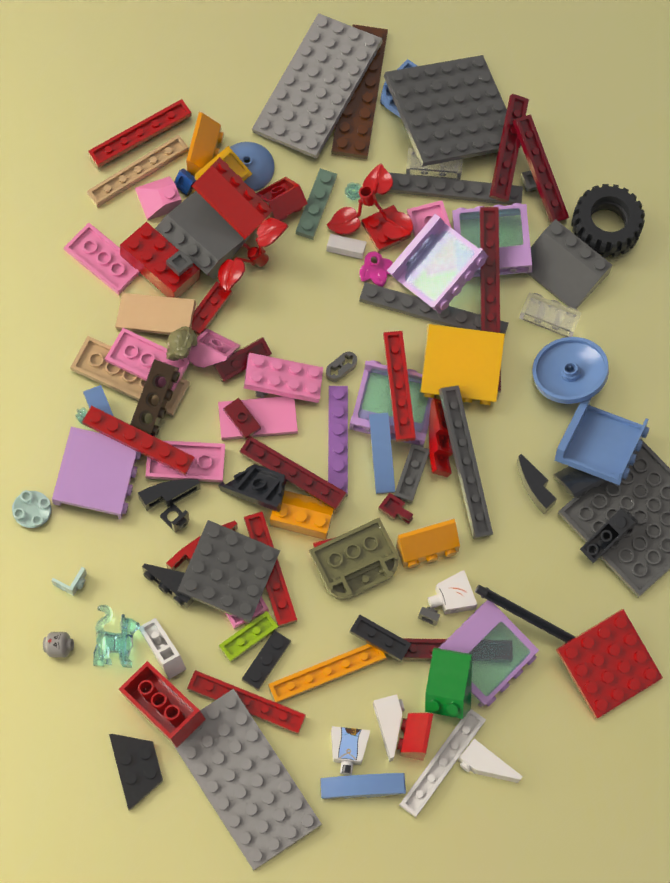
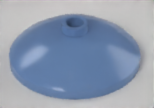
(260, 163)

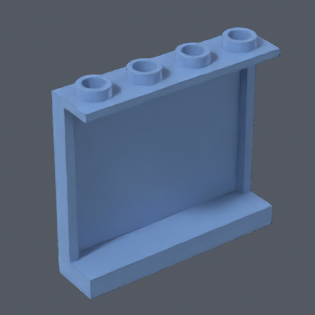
(601, 443)

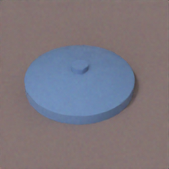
(570, 370)

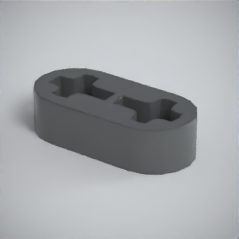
(338, 363)

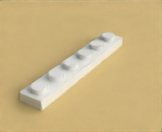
(442, 763)

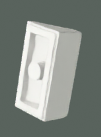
(346, 246)

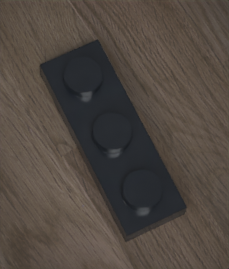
(380, 638)
(266, 660)

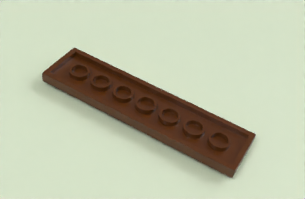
(356, 122)

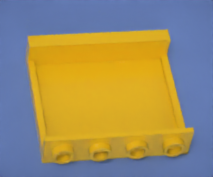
(462, 359)

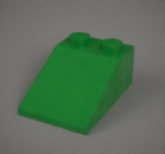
(449, 683)

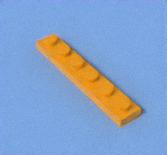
(325, 672)

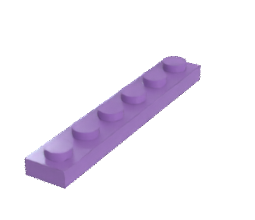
(338, 437)

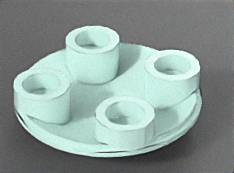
(31, 509)

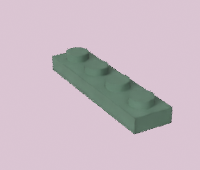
(316, 204)

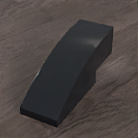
(535, 485)
(168, 492)

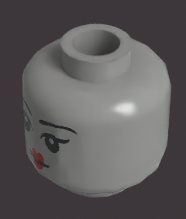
(58, 644)

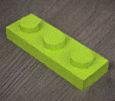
(248, 636)

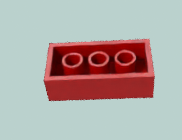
(148, 253)
(162, 704)

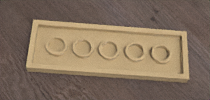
(92, 364)

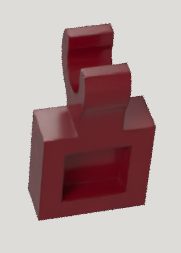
(394, 507)

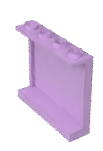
(95, 473)

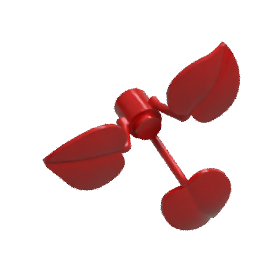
(377, 182)
(232, 271)

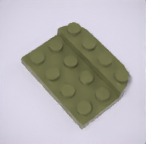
(356, 560)

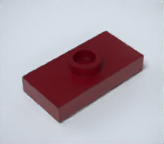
(242, 418)

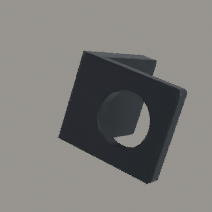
(180, 522)

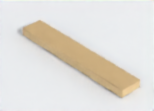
(137, 171)

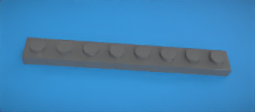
(449, 188)
(417, 308)
(465, 462)

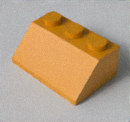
(204, 143)
(303, 515)
(428, 543)

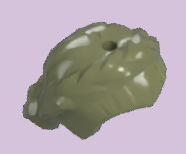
(180, 343)

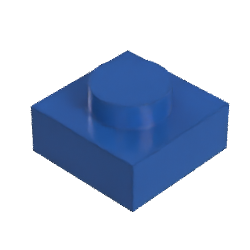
(184, 181)

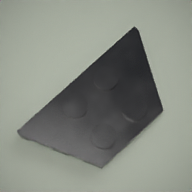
(258, 486)
(136, 766)

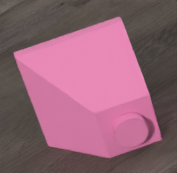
(158, 197)
(211, 349)

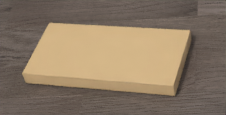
(154, 313)

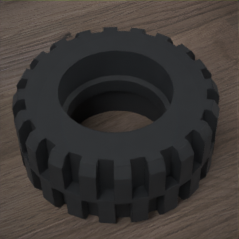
(614, 200)

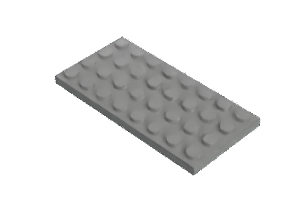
(317, 85)
(246, 781)

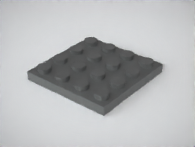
(228, 571)

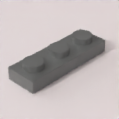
(411, 473)

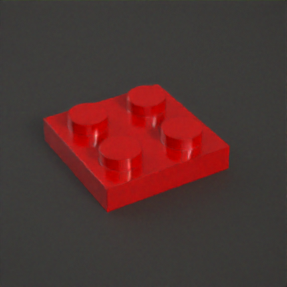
(373, 225)

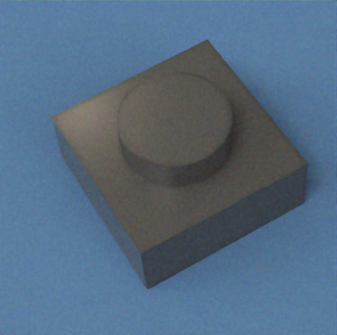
(528, 181)
(179, 263)
(429, 615)

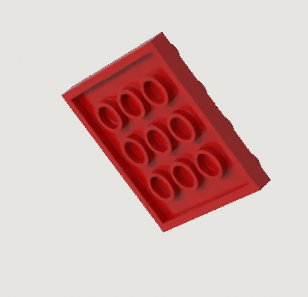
(609, 663)

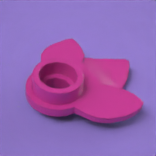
(376, 272)

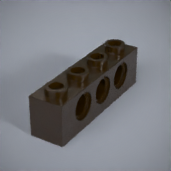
(151, 388)

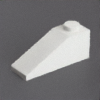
(162, 648)
(389, 715)
(484, 762)

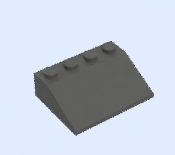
(201, 234)
(567, 265)

